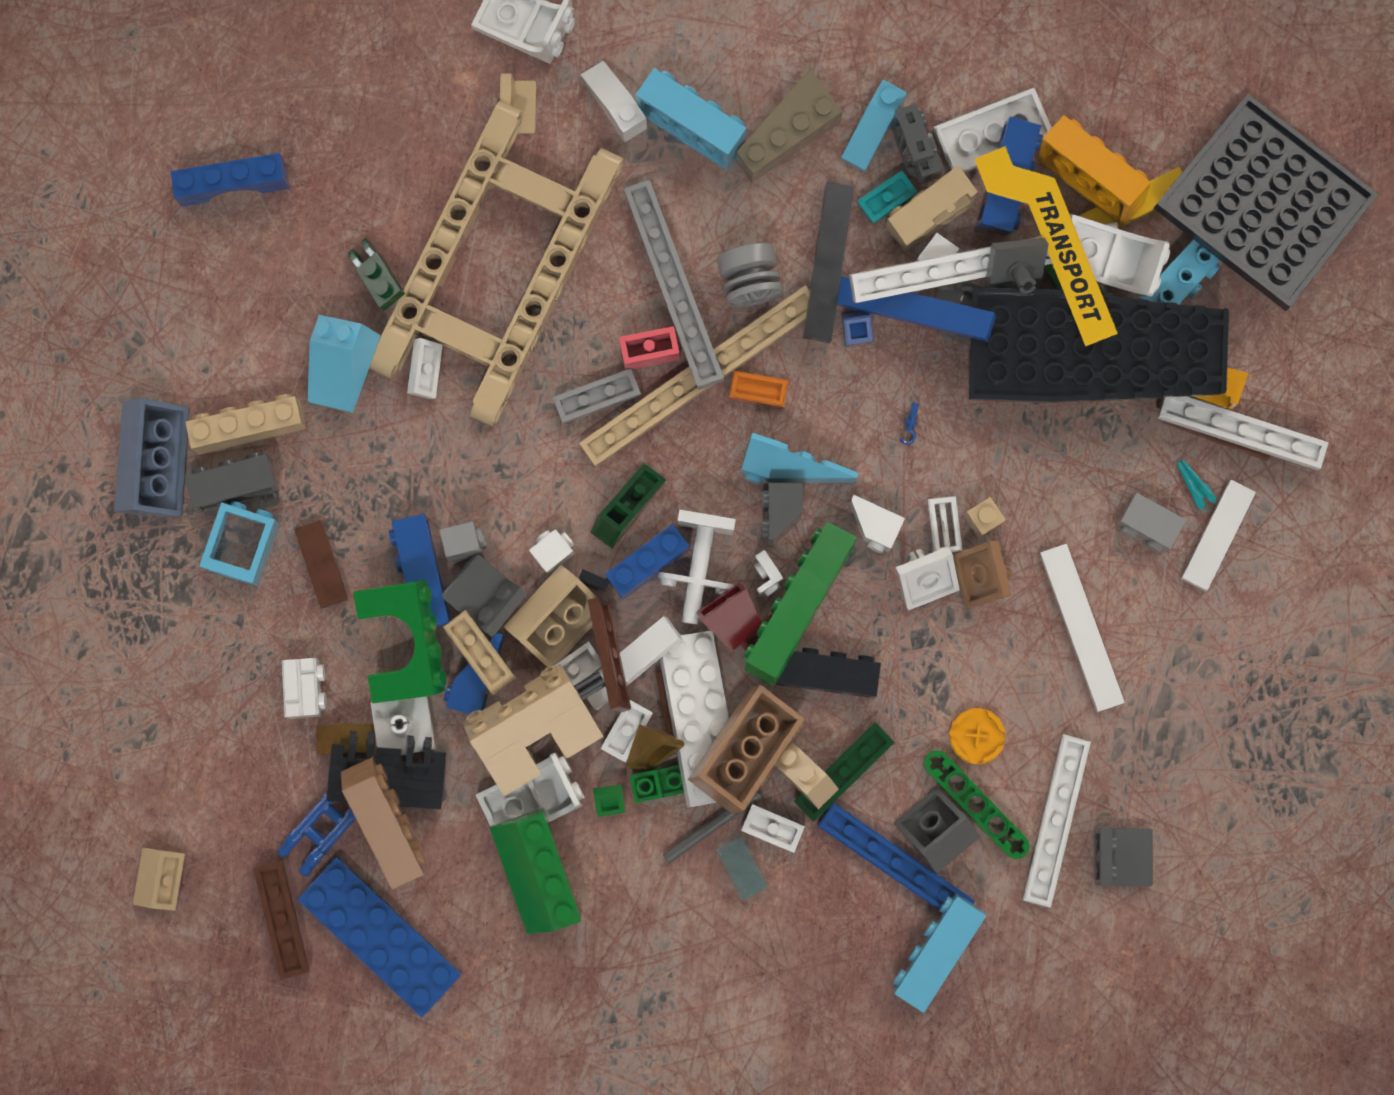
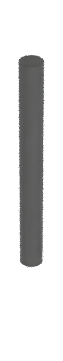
(704, 832)

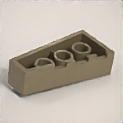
(792, 125)

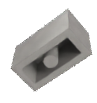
(1150, 523)
(463, 542)

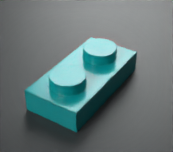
(886, 197)

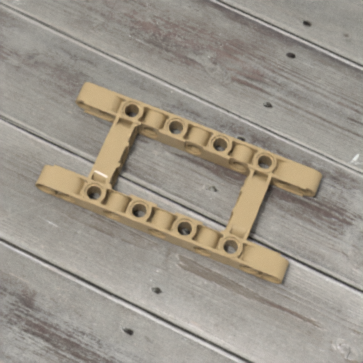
(544, 287)

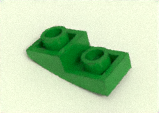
(656, 784)

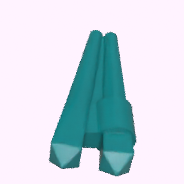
(1196, 486)

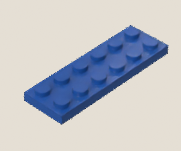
(379, 937)

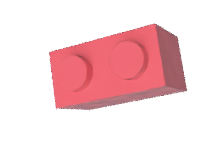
(649, 348)

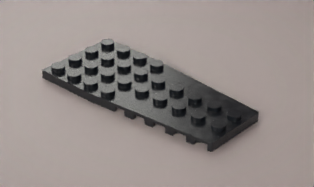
(1041, 356)

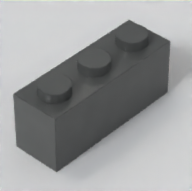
(231, 482)

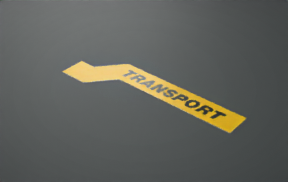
(1059, 231)

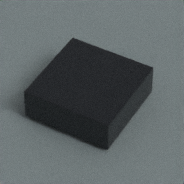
(594, 581)

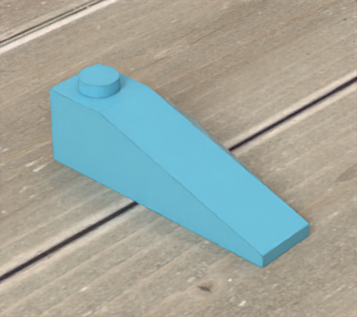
(774, 463)

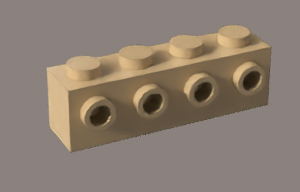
(245, 425)

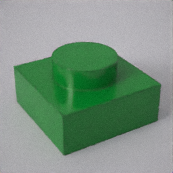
(609, 800)

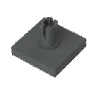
(1017, 264)

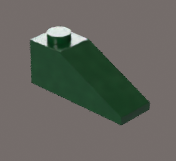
(627, 506)

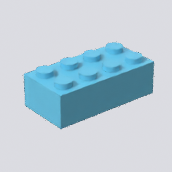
(691, 118)

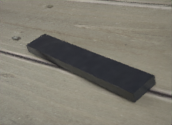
(828, 262)

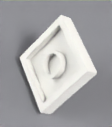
(927, 577)
(401, 718)

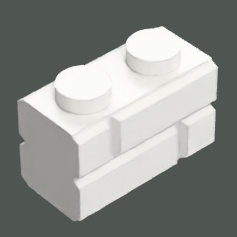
(303, 688)

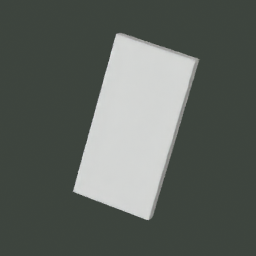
(981, 130)

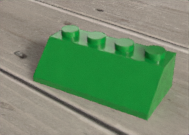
(536, 872)

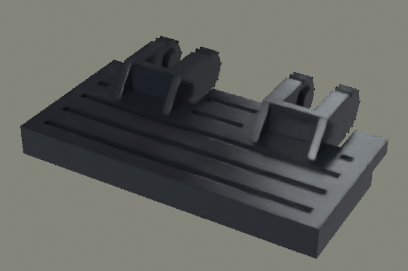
(414, 783)

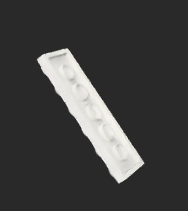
(694, 704)

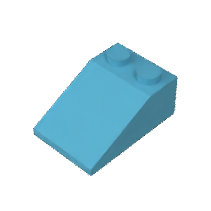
(339, 362)

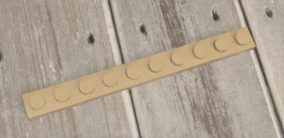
(682, 387)

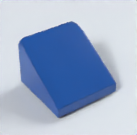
(857, 327)

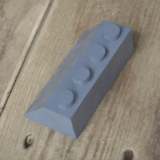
(151, 458)

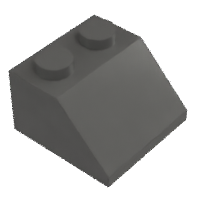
(937, 830)

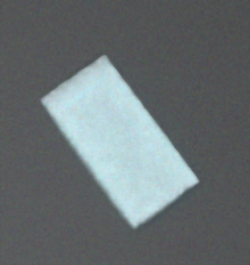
(742, 868)

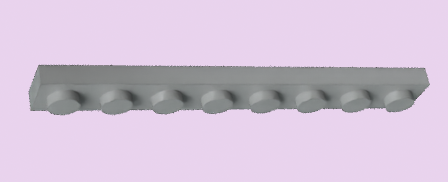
(674, 285)

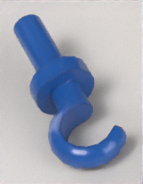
(911, 422)

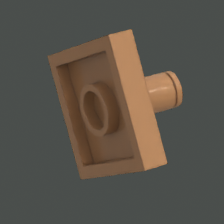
(982, 574)

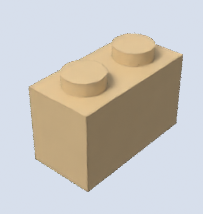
(806, 775)

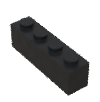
(831, 673)

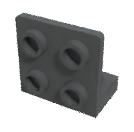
(484, 594)
(1123, 857)

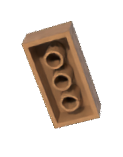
(746, 749)
(383, 823)

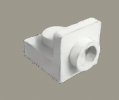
(766, 568)

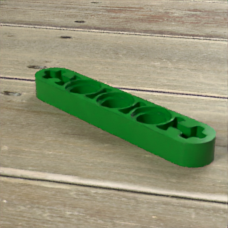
(989, 811)

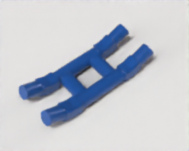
(323, 843)

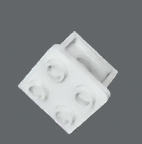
(527, 25)
(1122, 257)
(548, 791)

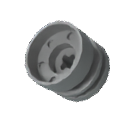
(750, 275)

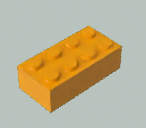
(1094, 170)

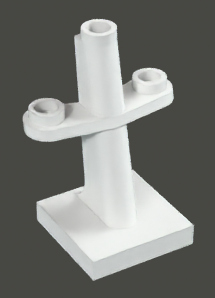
(705, 526)

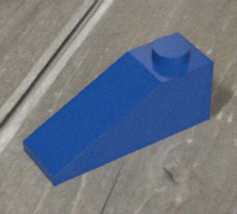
(468, 690)

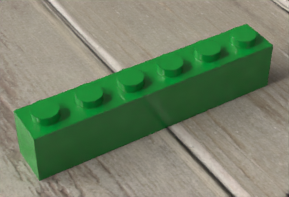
(800, 603)

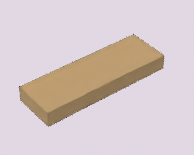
(479, 652)

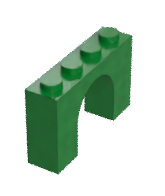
(412, 605)

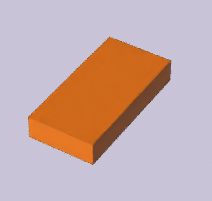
(758, 389)

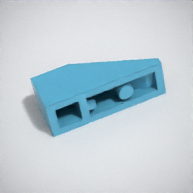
(874, 125)

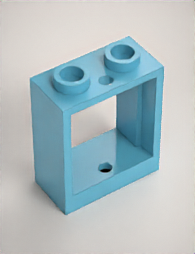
(238, 509)

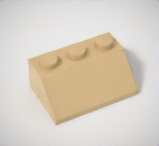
(553, 617)

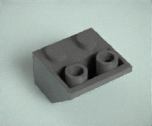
(783, 508)

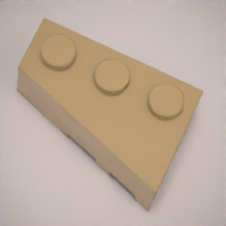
(931, 209)

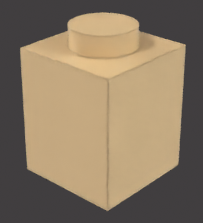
(984, 518)

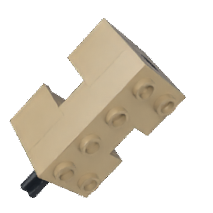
(547, 706)

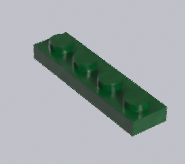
(850, 766)

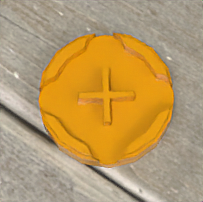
(977, 736)

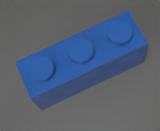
(647, 562)

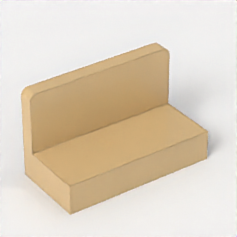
(520, 96)
(158, 879)

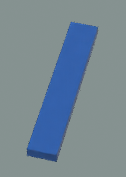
(924, 312)
(888, 857)

